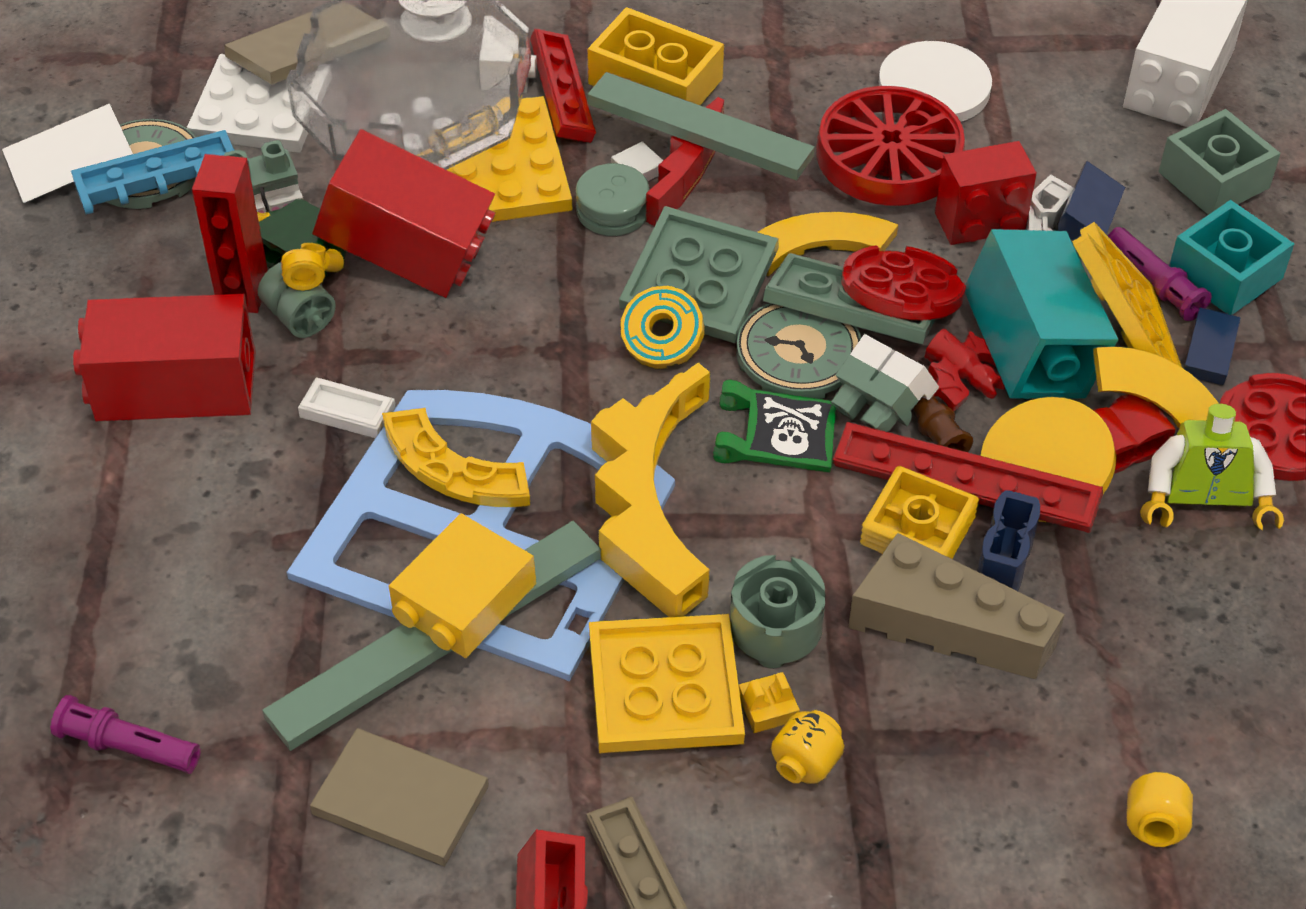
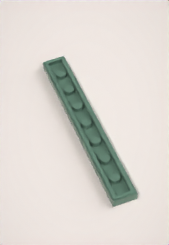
(407, 650)

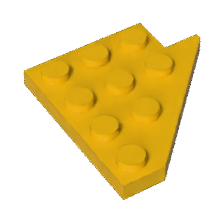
(524, 169)
(1127, 294)

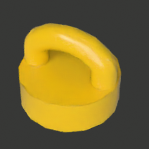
(302, 269)

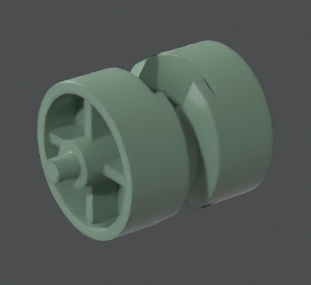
(300, 311)

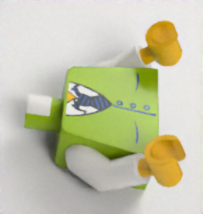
(1211, 466)

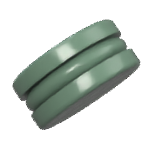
(612, 199)

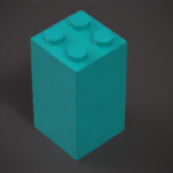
(1038, 313)

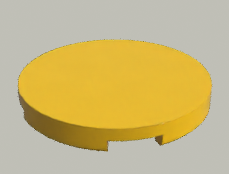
(1055, 439)

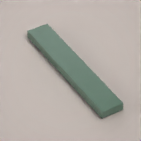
(701, 126)

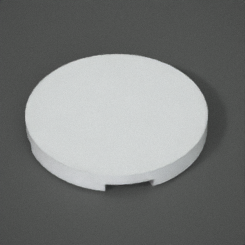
(943, 72)

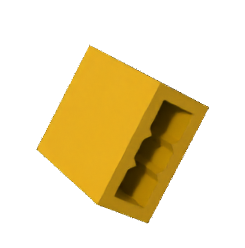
(462, 585)

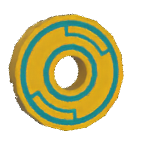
(658, 304)

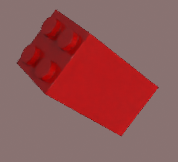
(404, 214)
(166, 357)

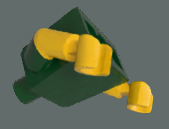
(293, 229)

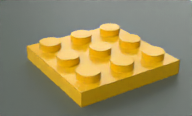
(665, 683)

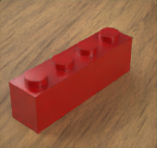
(230, 227)

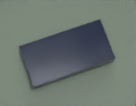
(1212, 345)

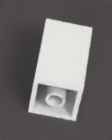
(1183, 58)

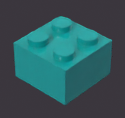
(1232, 256)

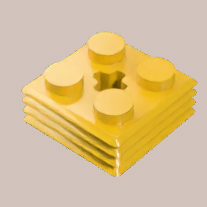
(921, 511)

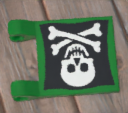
(779, 429)

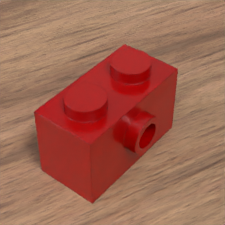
(551, 872)

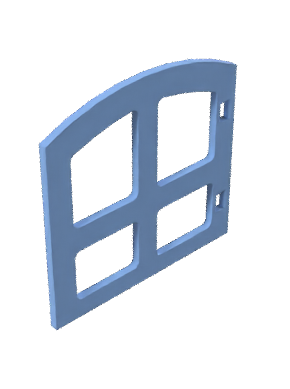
(368, 498)

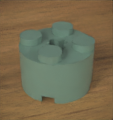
(777, 610)

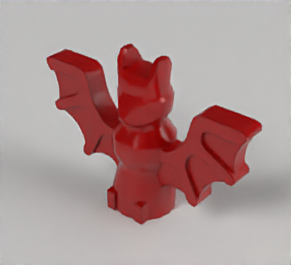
(958, 362)

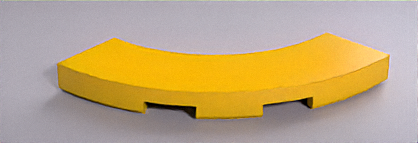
(829, 229)
(1153, 380)
(445, 471)

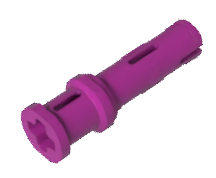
(1168, 282)
(105, 730)

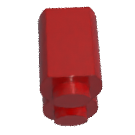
(1136, 429)

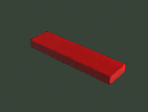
(562, 86)

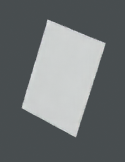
(48, 157)

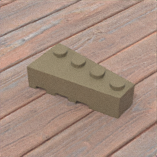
(954, 609)

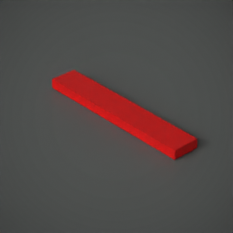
(880, 452)

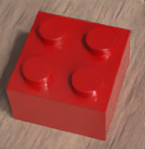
(984, 191)

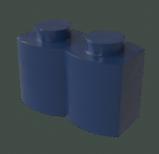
(1009, 538)

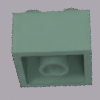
(1218, 161)

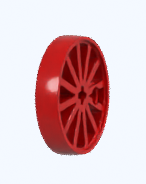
(887, 146)

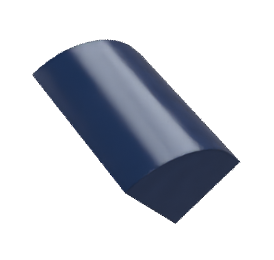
(1091, 200)

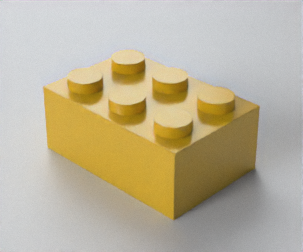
(657, 56)

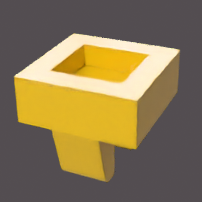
(768, 702)

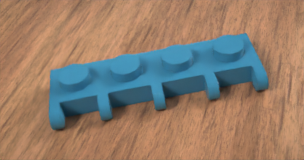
(146, 170)

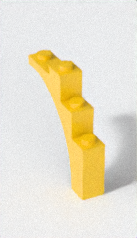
(638, 536)

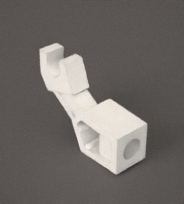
(1053, 196)

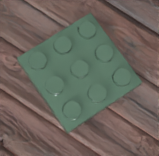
(710, 262)

